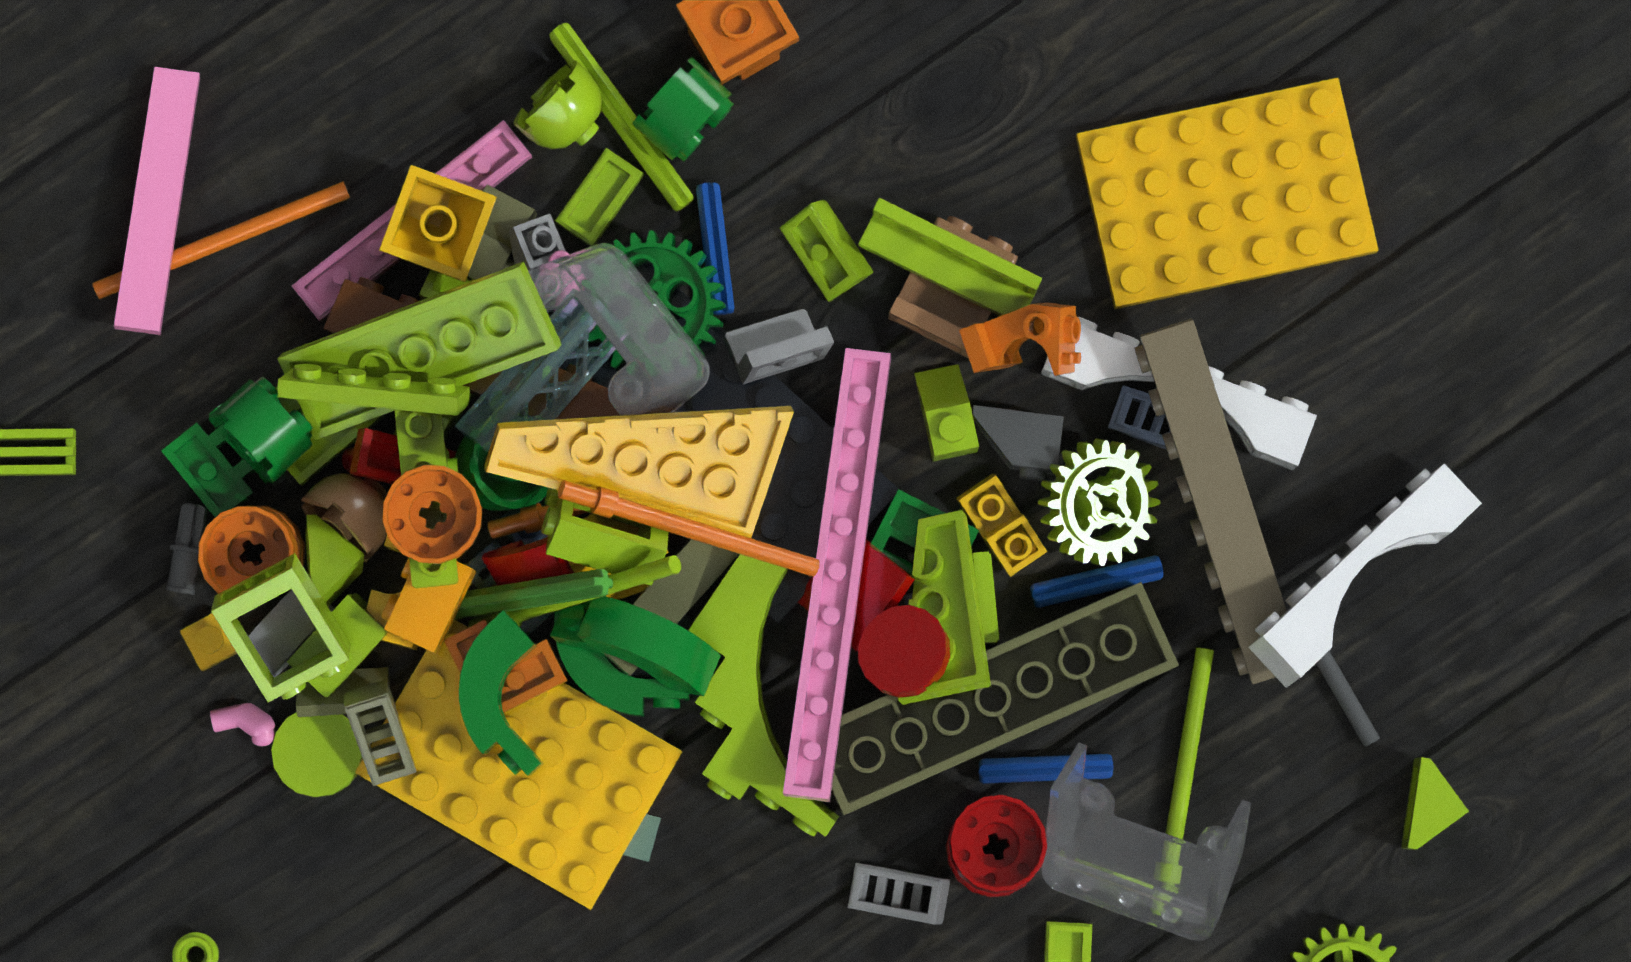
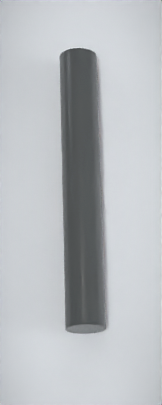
(1347, 699)

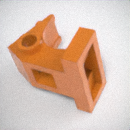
(998, 341)

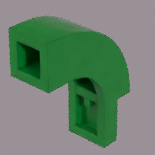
(641, 638)
(481, 684)
(610, 686)

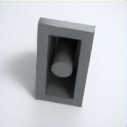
(1022, 439)

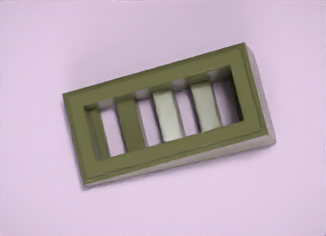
(380, 697)

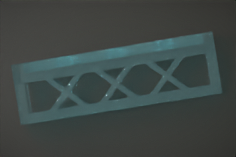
(519, 384)

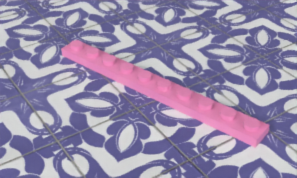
(839, 575)

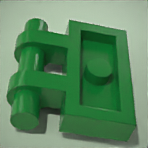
(209, 471)

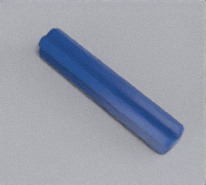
(715, 241)
(1096, 581)
(1040, 768)

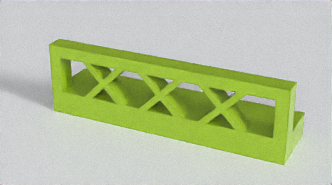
(948, 260)

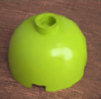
(563, 109)

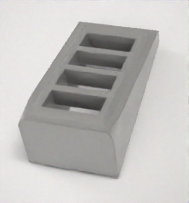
(937, 902)

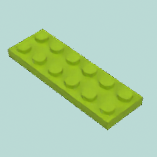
(448, 335)

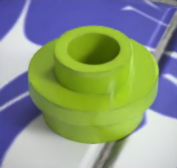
(199, 939)

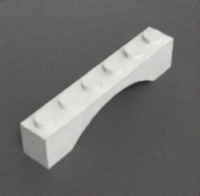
(1265, 425)
(1305, 631)

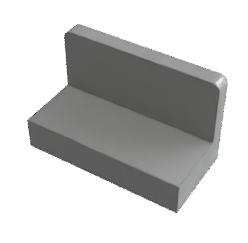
(777, 345)

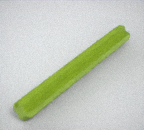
(621, 118)

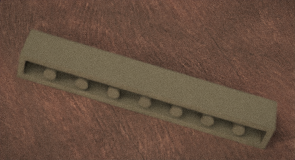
(1214, 485)

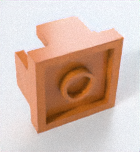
(737, 34)

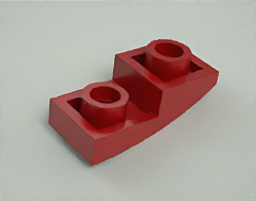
(524, 563)

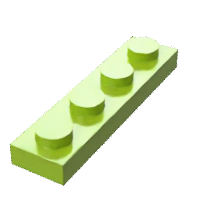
(391, 392)

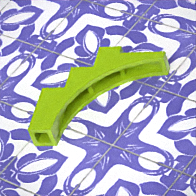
(750, 754)

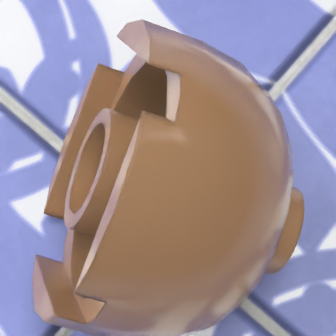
(350, 508)

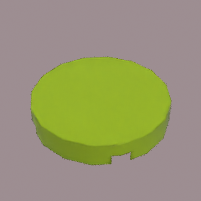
(316, 754)

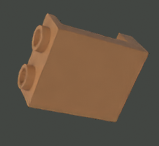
(937, 311)

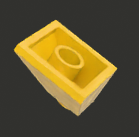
(438, 223)

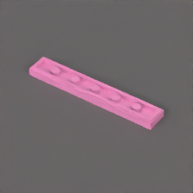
(483, 163)
(157, 201)

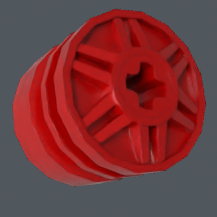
(1008, 822)

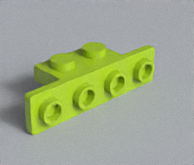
(420, 444)

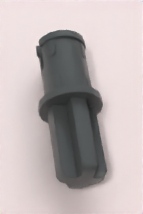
(186, 549)

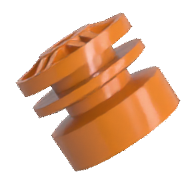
(418, 490)
(228, 538)

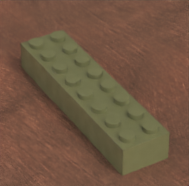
(1032, 685)

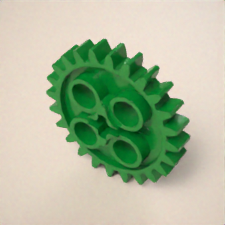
(672, 270)

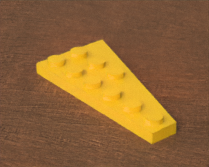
(683, 463)

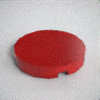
(903, 651)

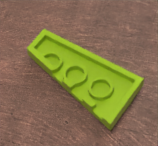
(949, 592)

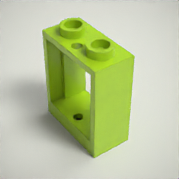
(598, 544)
(262, 588)

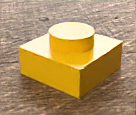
(207, 642)

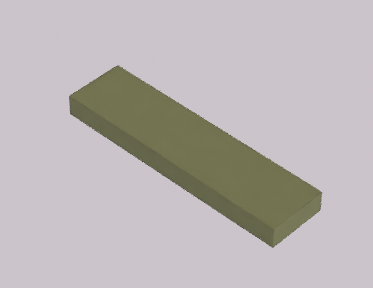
(677, 593)

